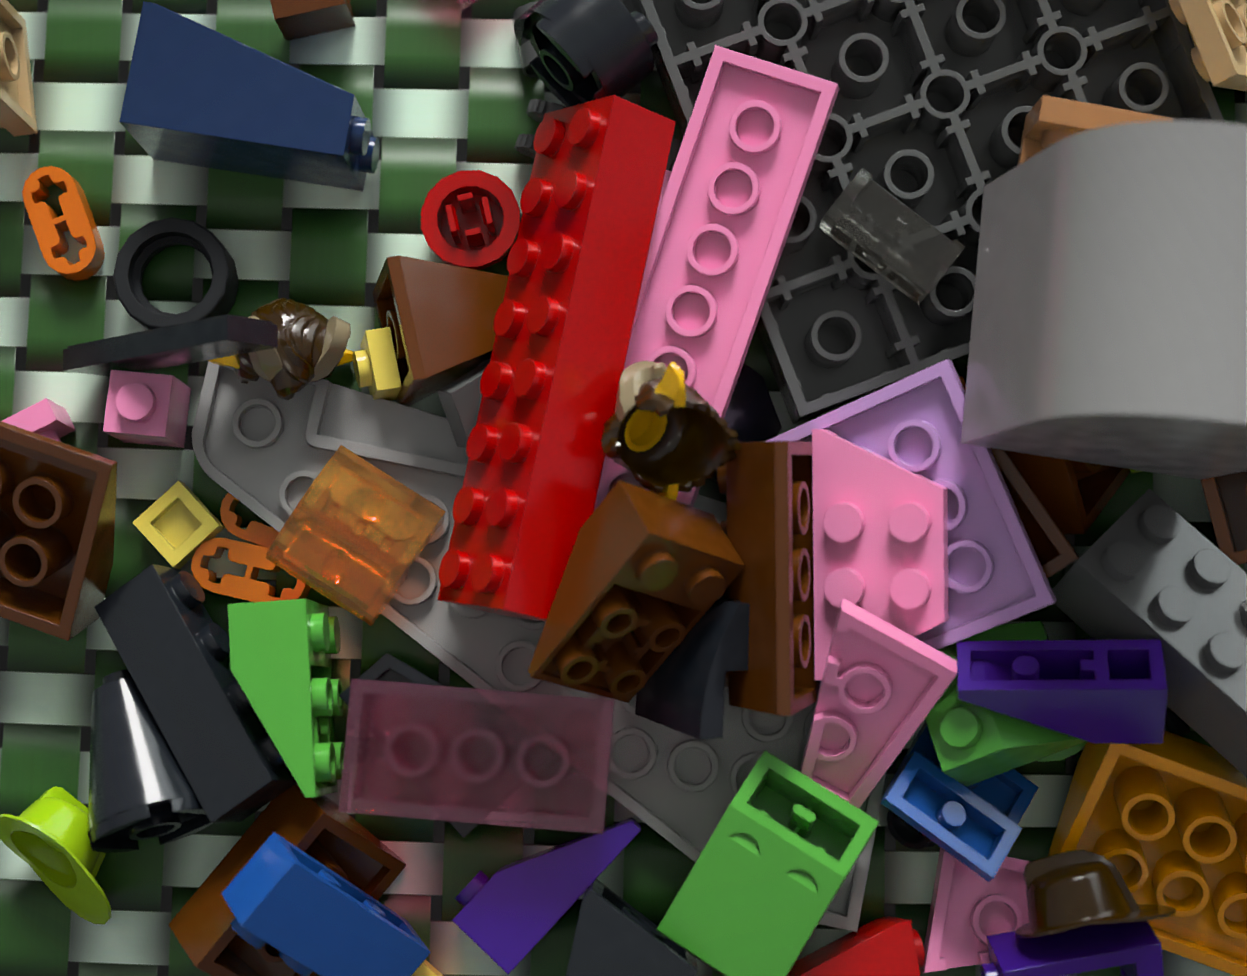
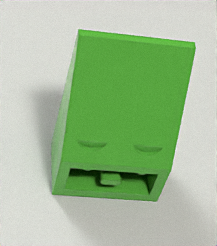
(286, 673)
(767, 873)

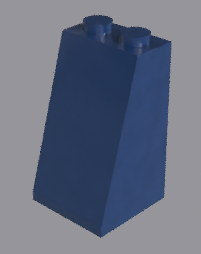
(239, 110)

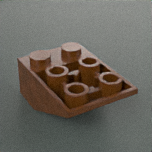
(632, 592)

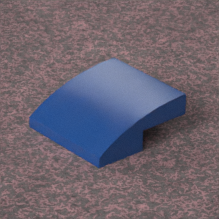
(968, 822)

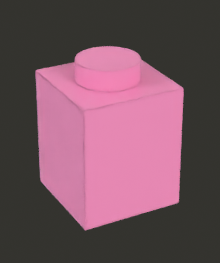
(147, 408)

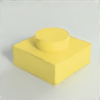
(377, 364)
(178, 524)

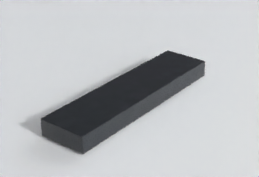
(172, 345)

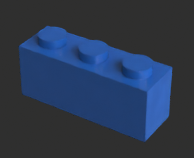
(318, 917)

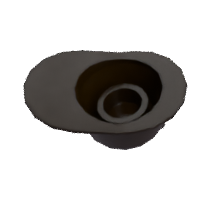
(1079, 891)

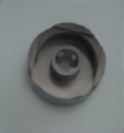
(587, 47)

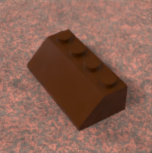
(773, 534)

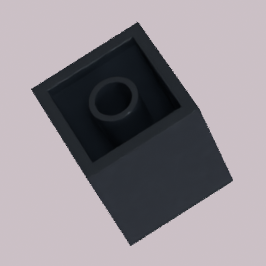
(622, 941)

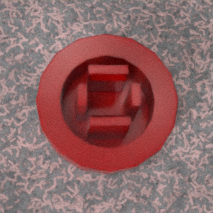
(470, 219)

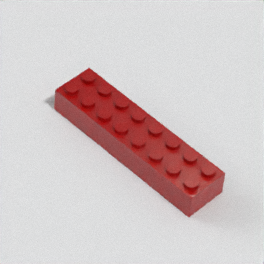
(556, 355)

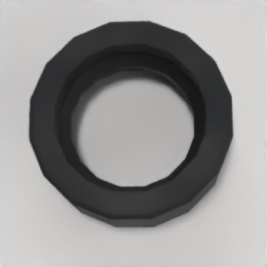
(151, 240)

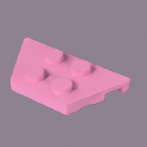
(875, 541)

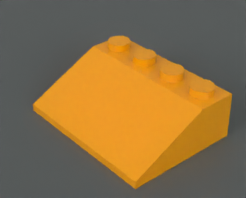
(1175, 833)

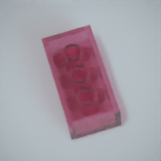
(477, 756)

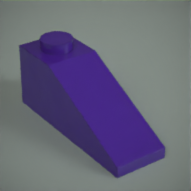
(1071, 686)
(530, 895)

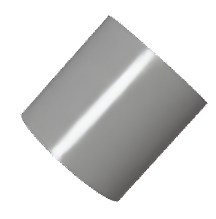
(1116, 302)

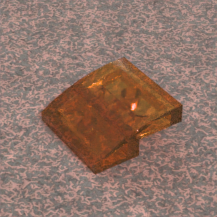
(355, 535)

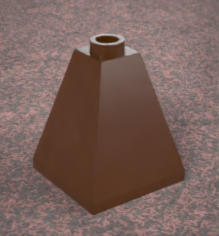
(436, 320)

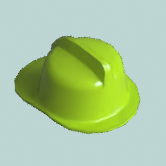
(56, 846)

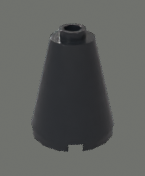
(133, 774)

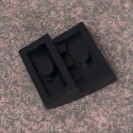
(690, 683)

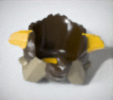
(305, 352)
(666, 431)

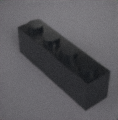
(188, 685)

